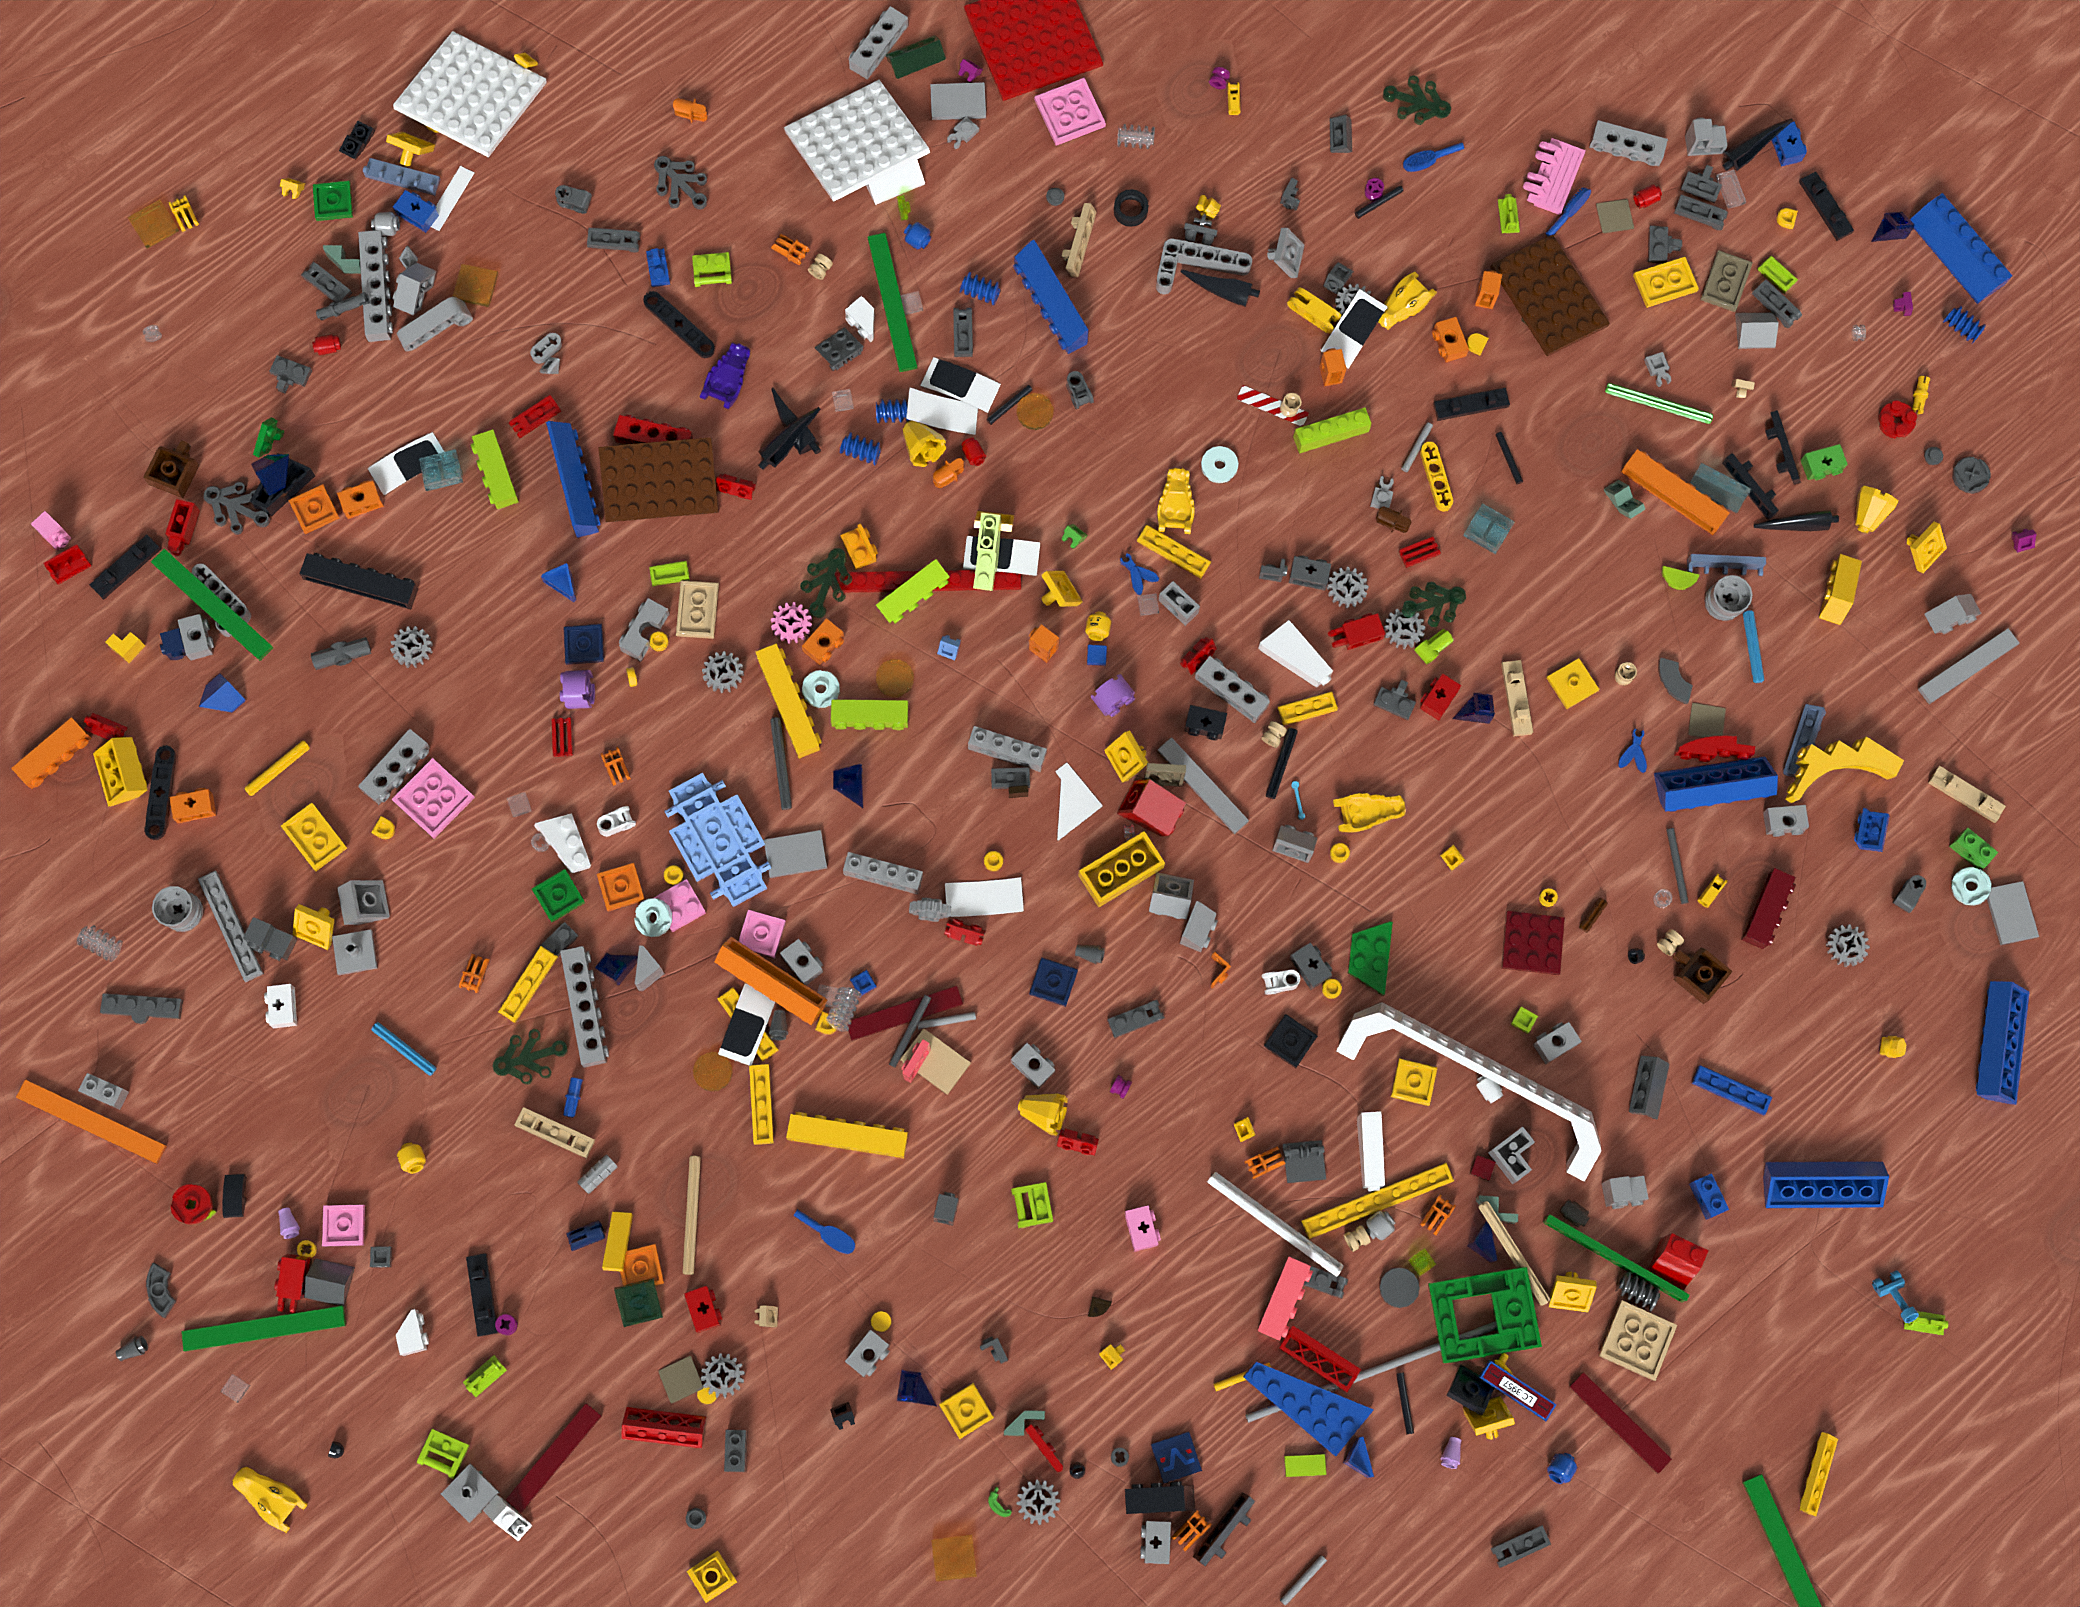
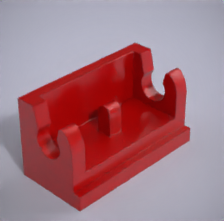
(67, 564)

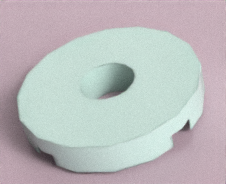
(1219, 454)
(816, 678)
(1966, 896)
(663, 920)

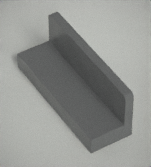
(1649, 1086)

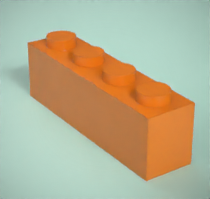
(51, 753)

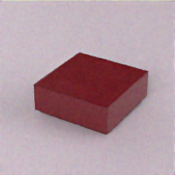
(1482, 1168)

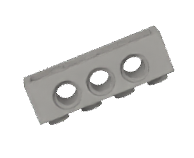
(866, 65)
(1637, 140)
(1235, 699)
(1007, 748)
(395, 756)
(883, 873)

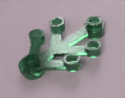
(1420, 101)
(827, 579)
(1454, 596)
(526, 1058)

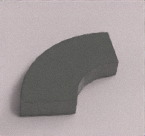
(1672, 680)
(158, 1290)

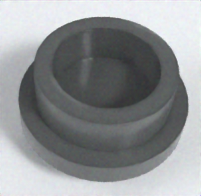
(1055, 196)
(1933, 456)
(695, 1518)

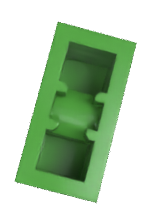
(1832, 459)
(1973, 849)

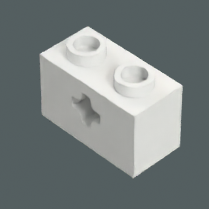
(287, 1014)

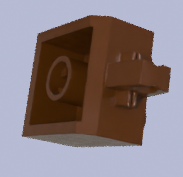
(172, 469)
(1691, 970)

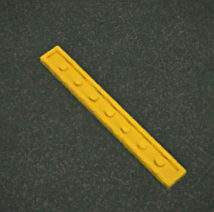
(1377, 1201)

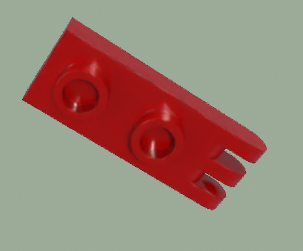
(535, 416)
(1046, 1449)

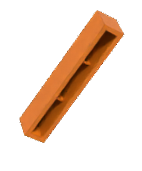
(1675, 492)
(771, 980)

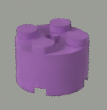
(577, 689)
(1113, 696)

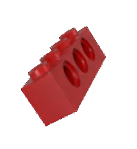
(627, 423)

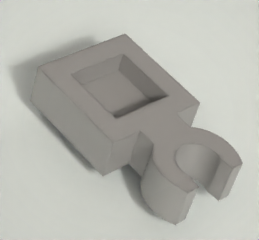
(963, 131)
(1658, 366)
(1382, 495)

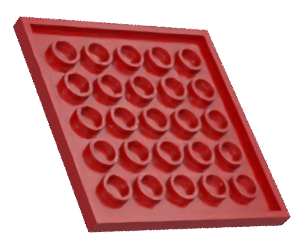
(1032, 42)

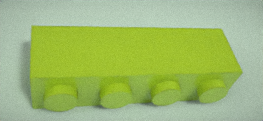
(1332, 430)
(495, 470)
(912, 591)
(869, 714)

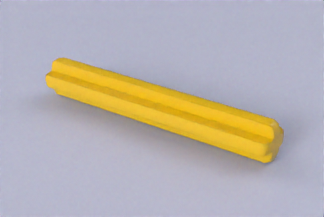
(277, 768)

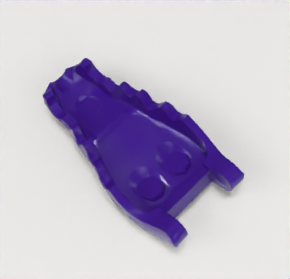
(726, 378)

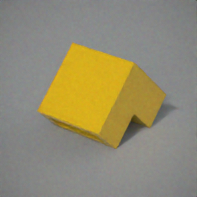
(126, 648)

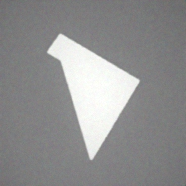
(1075, 801)

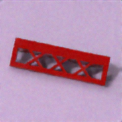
(1325, 1353)
(663, 1431)

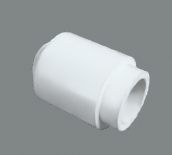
(1489, 1089)

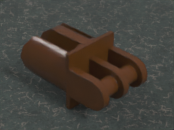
(1393, 519)

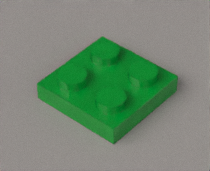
(332, 200)
(558, 895)

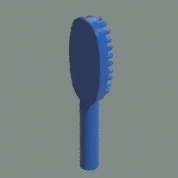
(1427, 158)
(1572, 207)
(831, 1235)

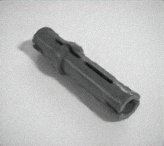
(336, 308)

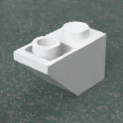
(862, 317)
(411, 1335)
(507, 1517)

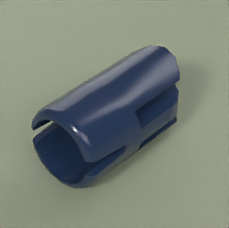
(585, 1235)

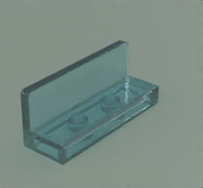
(1720, 487)

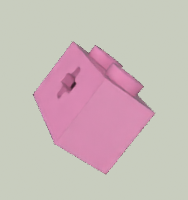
(51, 531)
(1134, 1219)

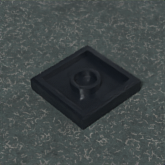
(1290, 1041)
(1470, 1390)

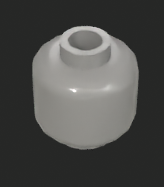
(386, 222)
(1380, 1225)

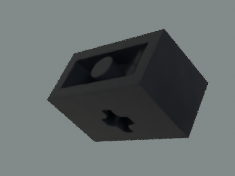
(1215, 722)

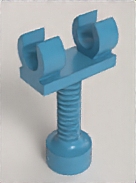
(1908, 1313)

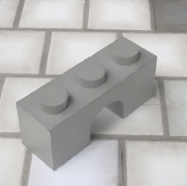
(649, 615)

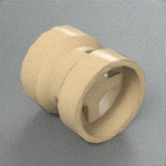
(820, 266)
(1293, 401)
(1625, 669)
(1274, 734)
(1670, 942)
(1357, 1238)

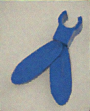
(1137, 573)
(1636, 752)

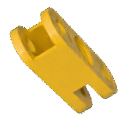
(1314, 310)

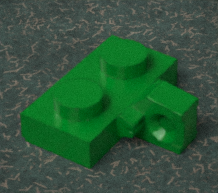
(266, 437)

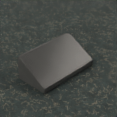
(1340, 134)

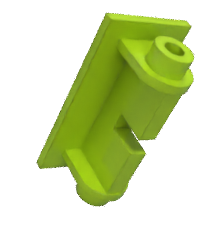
(1508, 214)
(1928, 1323)
(484, 1376)

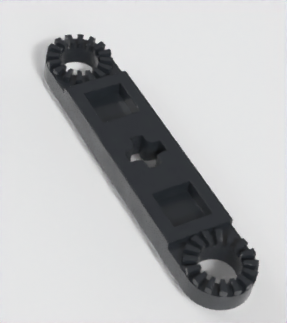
(688, 333)
(159, 806)

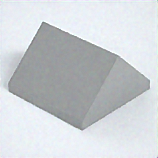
(1756, 330)
(647, 970)

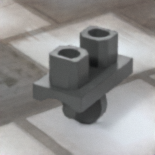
(1191, 231)

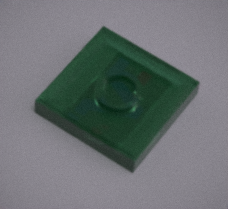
(638, 1302)

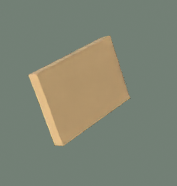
(697, 609)
(942, 1065)

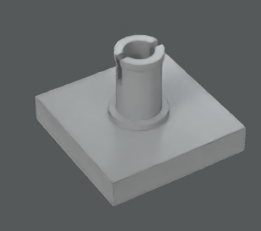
(1288, 253)
(354, 952)
(470, 1493)

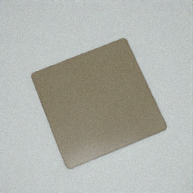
(1615, 216)
(1706, 720)
(680, 1379)

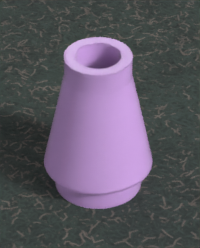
(288, 1226)
(1451, 1454)

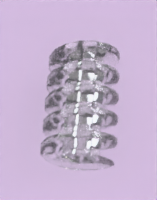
(1135, 136)
(99, 944)
(843, 1008)

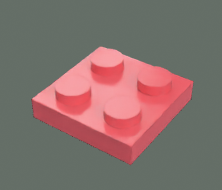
(919, 1055)

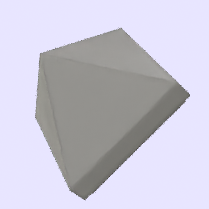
(408, 257)
(551, 366)

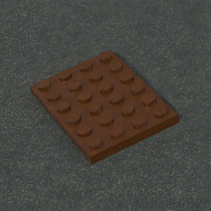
(1550, 295)
(658, 479)

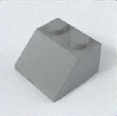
(1295, 843)
(1171, 896)
(363, 901)
(1198, 927)

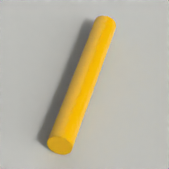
(1232, 1380)

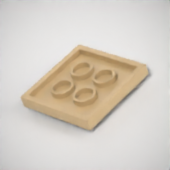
(1637, 1340)

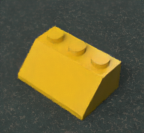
(120, 770)

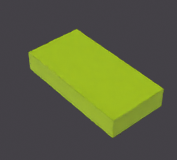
(1777, 274)
(669, 573)
(1305, 1465)

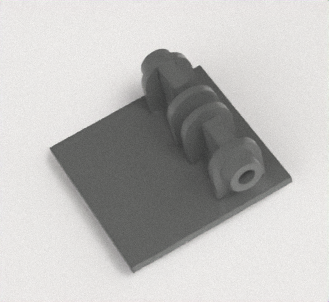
(839, 348)
(1304, 1161)

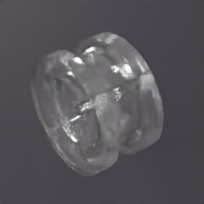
(152, 333)
(1858, 333)
(1129, 832)
(536, 837)
(1665, 893)

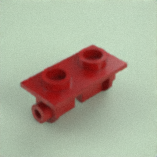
(728, 484)
(1204, 649)
(104, 727)
(972, 932)
(1086, 1145)

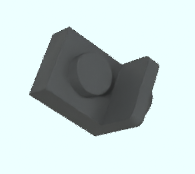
(1288, 198)
(1337, 278)
(1271, 573)
(998, 1352)

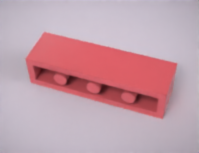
(1284, 1298)

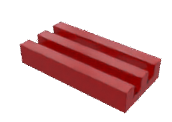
(1417, 545)
(561, 722)

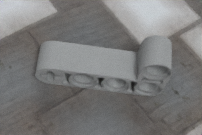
(433, 322)
(222, 592)

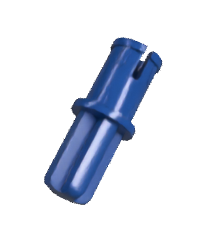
(572, 1097)

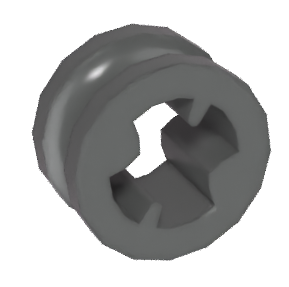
(1113, 1457)

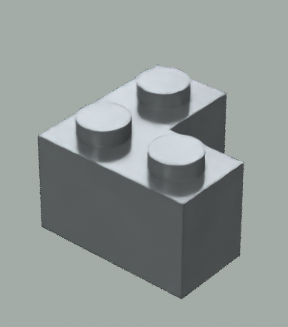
(264, 937)

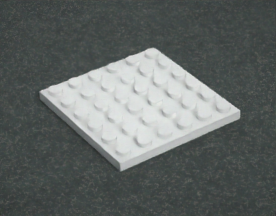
(470, 94)
(856, 140)

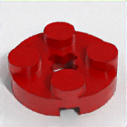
(1906, 415)
(180, 1202)

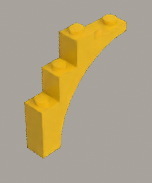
(1863, 755)

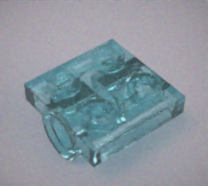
(441, 470)
(1488, 528)

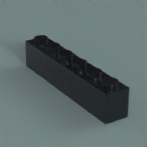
(358, 580)

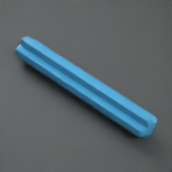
(1753, 646)
(403, 1048)

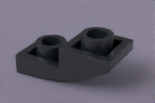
(357, 141)
(233, 1195)

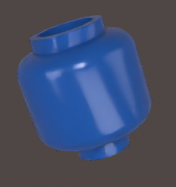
(917, 235)
(1562, 1468)

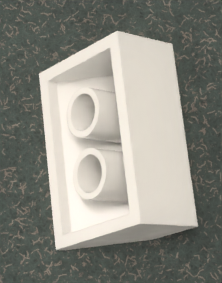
(896, 183)

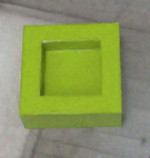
(1524, 1020)

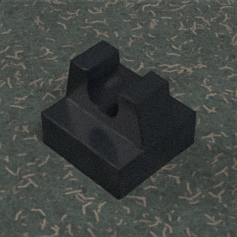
(841, 1414)

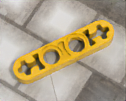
(1436, 476)

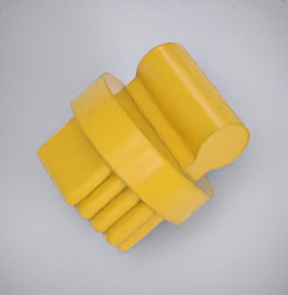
(1208, 207)
(1892, 1046)

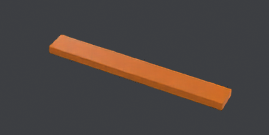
(91, 1121)

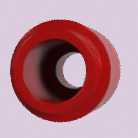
(1647, 196)
(326, 344)
(973, 451)

